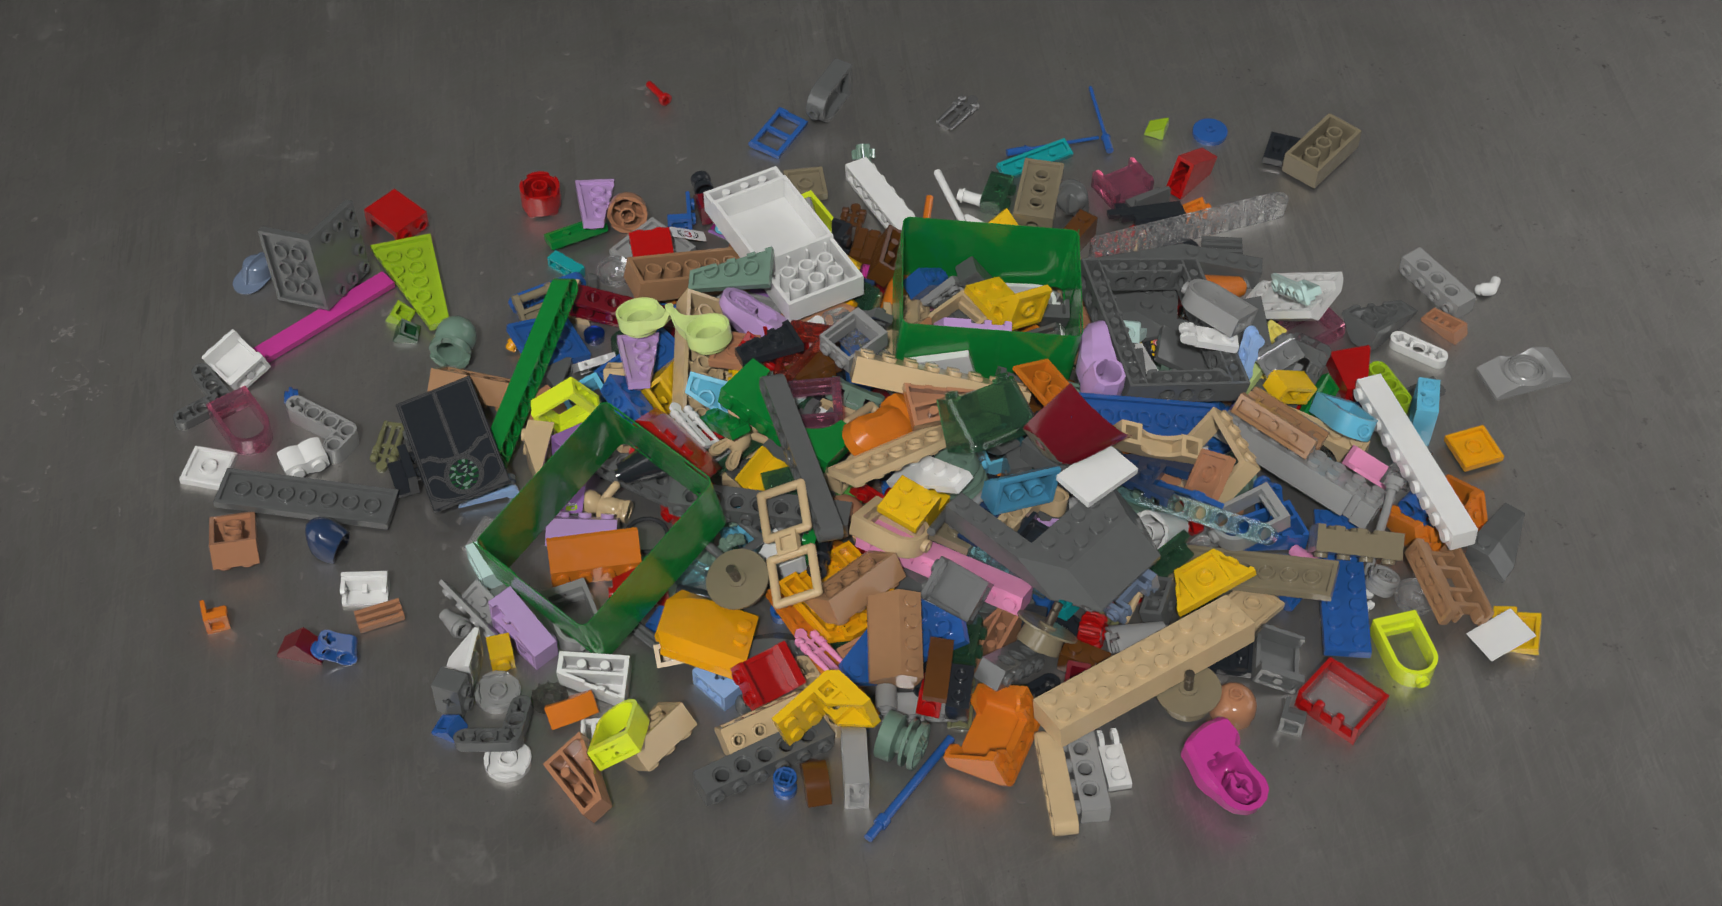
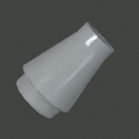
(456, 624)

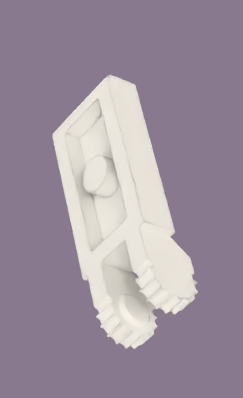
(1207, 338)
(1113, 762)

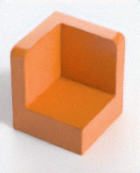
(215, 619)

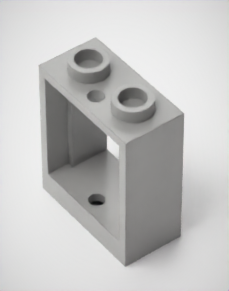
(865, 324)

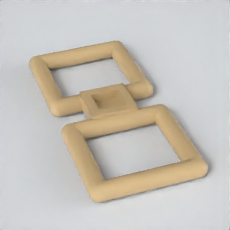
(789, 544)

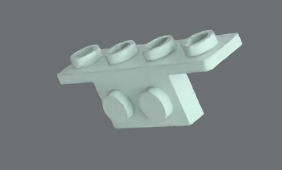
(1300, 291)

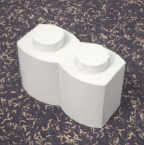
(303, 458)

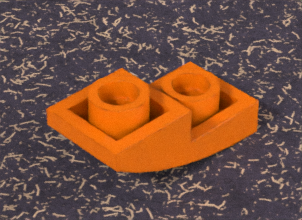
(571, 709)

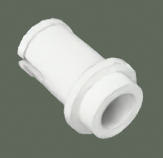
(969, 197)

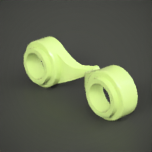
(703, 332)

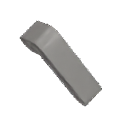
(339, 433)
(904, 702)

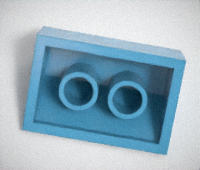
(1020, 490)

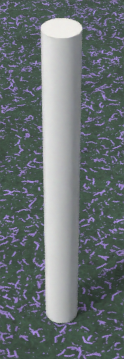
(949, 195)

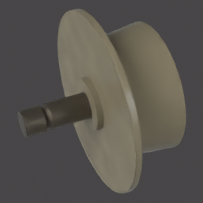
(737, 579)
(1043, 633)
(1193, 696)

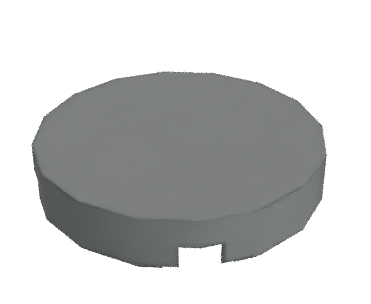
(496, 691)

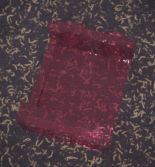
(1122, 183)

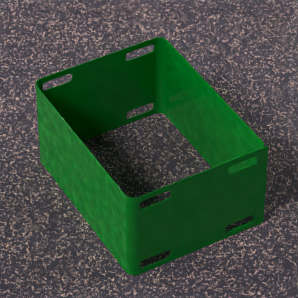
(1005, 251)
(559, 482)

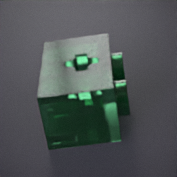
(997, 193)

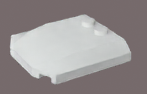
(1285, 309)

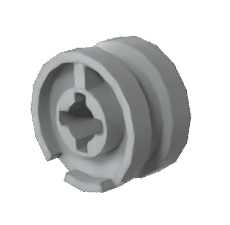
(1382, 581)

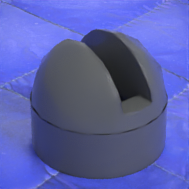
(740, 705)

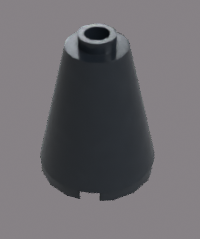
(637, 469)

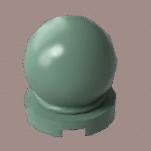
(453, 342)

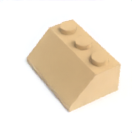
(668, 726)

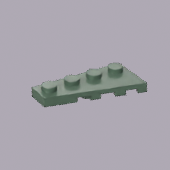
(742, 273)

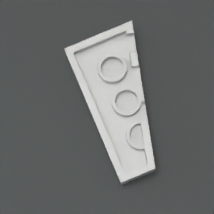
(934, 474)

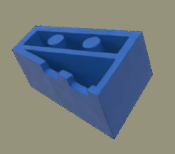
(1294, 535)

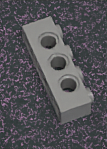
(1437, 283)
(1095, 807)

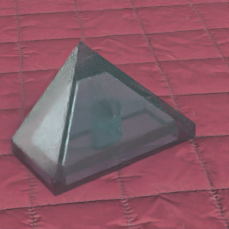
(694, 575)

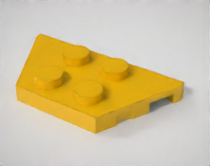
(1207, 579)

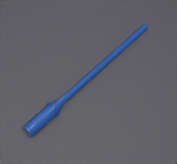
(1105, 136)
(1020, 150)

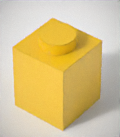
(500, 652)

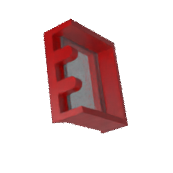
(1341, 700)

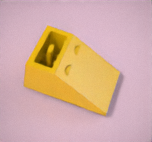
(661, 388)

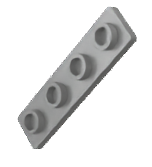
(475, 603)

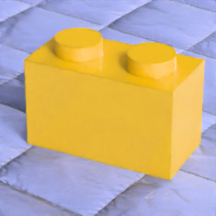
(1290, 386)

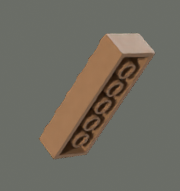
(668, 274)

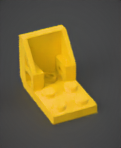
(1003, 305)
(818, 699)

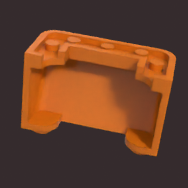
(1472, 500)
(997, 735)

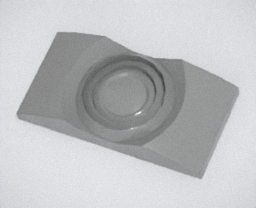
(1522, 373)

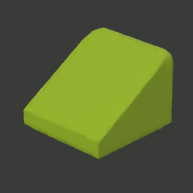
(1157, 128)
(399, 312)

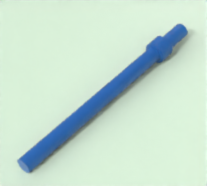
(883, 820)

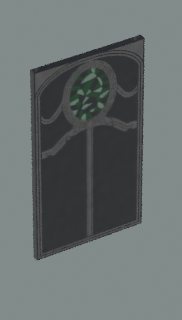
(452, 444)

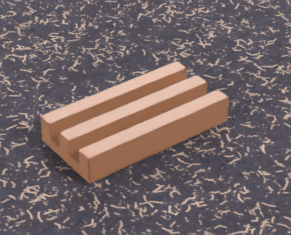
(379, 612)

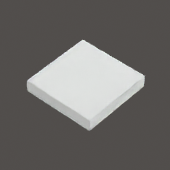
(207, 467)

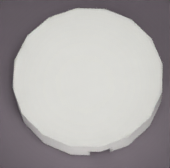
(508, 765)

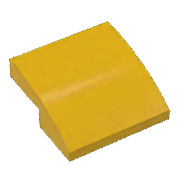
(1533, 621)

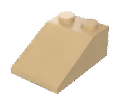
(537, 443)

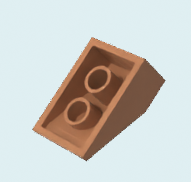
(233, 541)

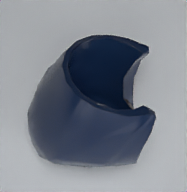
(324, 538)

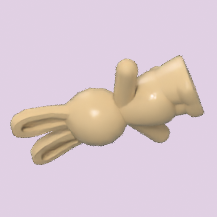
(736, 446)
(607, 503)

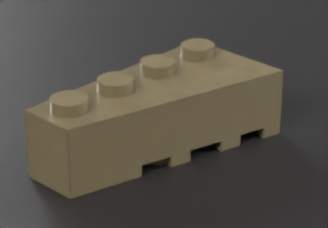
(1355, 543)

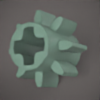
(862, 151)

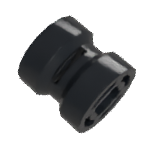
(701, 182)

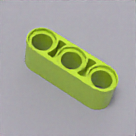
(1399, 391)

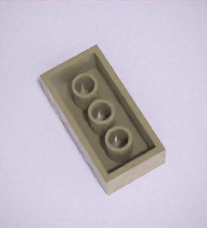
(1321, 150)

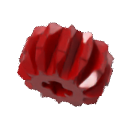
(1092, 629)

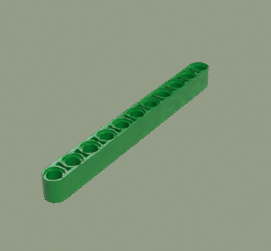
(532, 365)

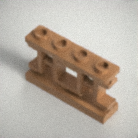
(1280, 422)
(1445, 601)

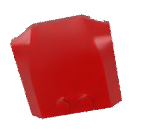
(679, 440)

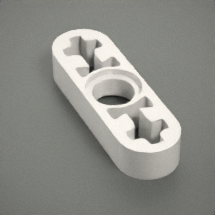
(1434, 351)

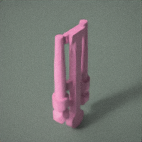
(814, 652)

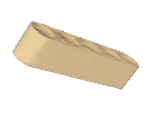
(1056, 785)

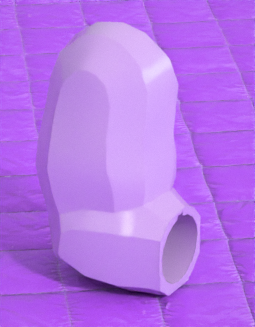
(748, 313)
(1097, 362)

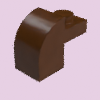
(816, 782)

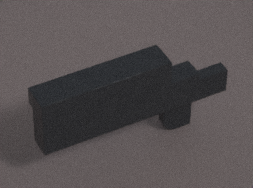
(1145, 213)

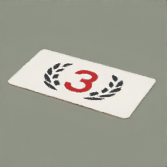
(688, 234)

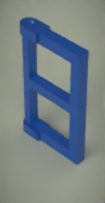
(755, 144)
(1194, 495)

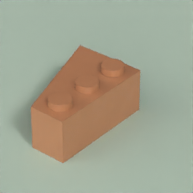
(922, 403)
(1001, 631)
(580, 777)

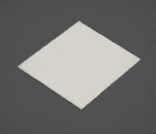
(1501, 634)

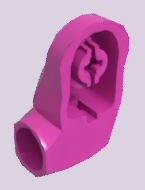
(1223, 769)

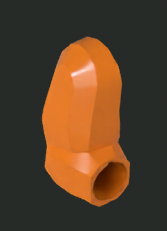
(878, 427)

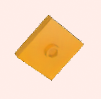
(1473, 448)

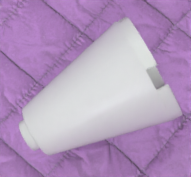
(1162, 526)

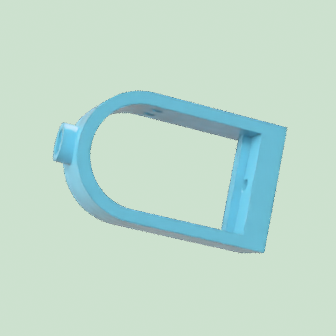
(1344, 416)

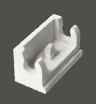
(364, 588)

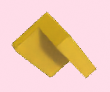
(760, 462)

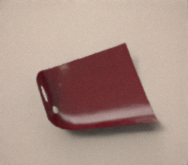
(1068, 438)

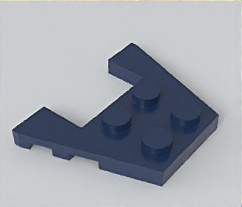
(1151, 471)

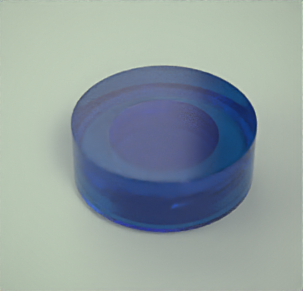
(594, 335)

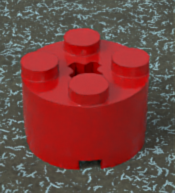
(540, 194)

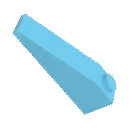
(705, 390)

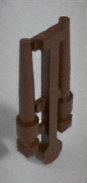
(855, 208)

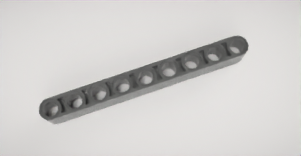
(801, 456)

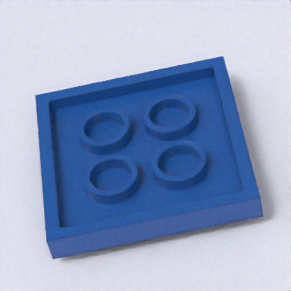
(568, 345)

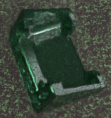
(984, 416)

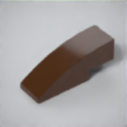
(938, 670)

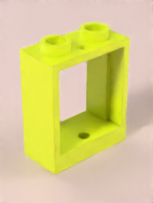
(571, 389)

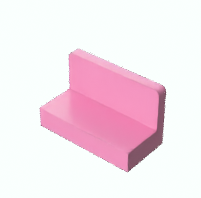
(1366, 465)

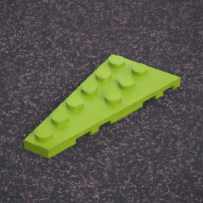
(416, 273)

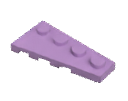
(594, 200)
(638, 359)

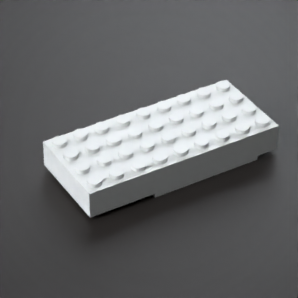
(807, 263)

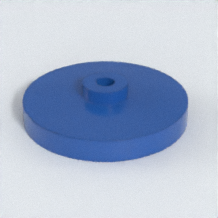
(1209, 132)

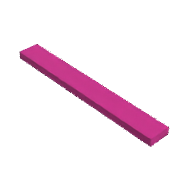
(322, 319)

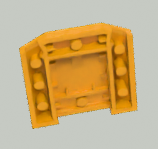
(797, 583)
(704, 633)

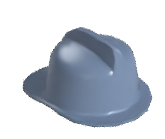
(253, 274)

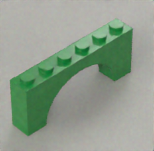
(745, 400)

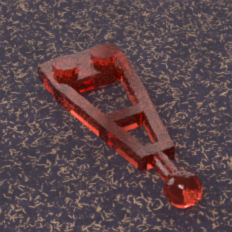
(809, 333)

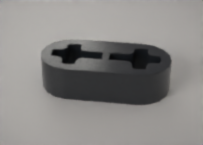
(1038, 685)

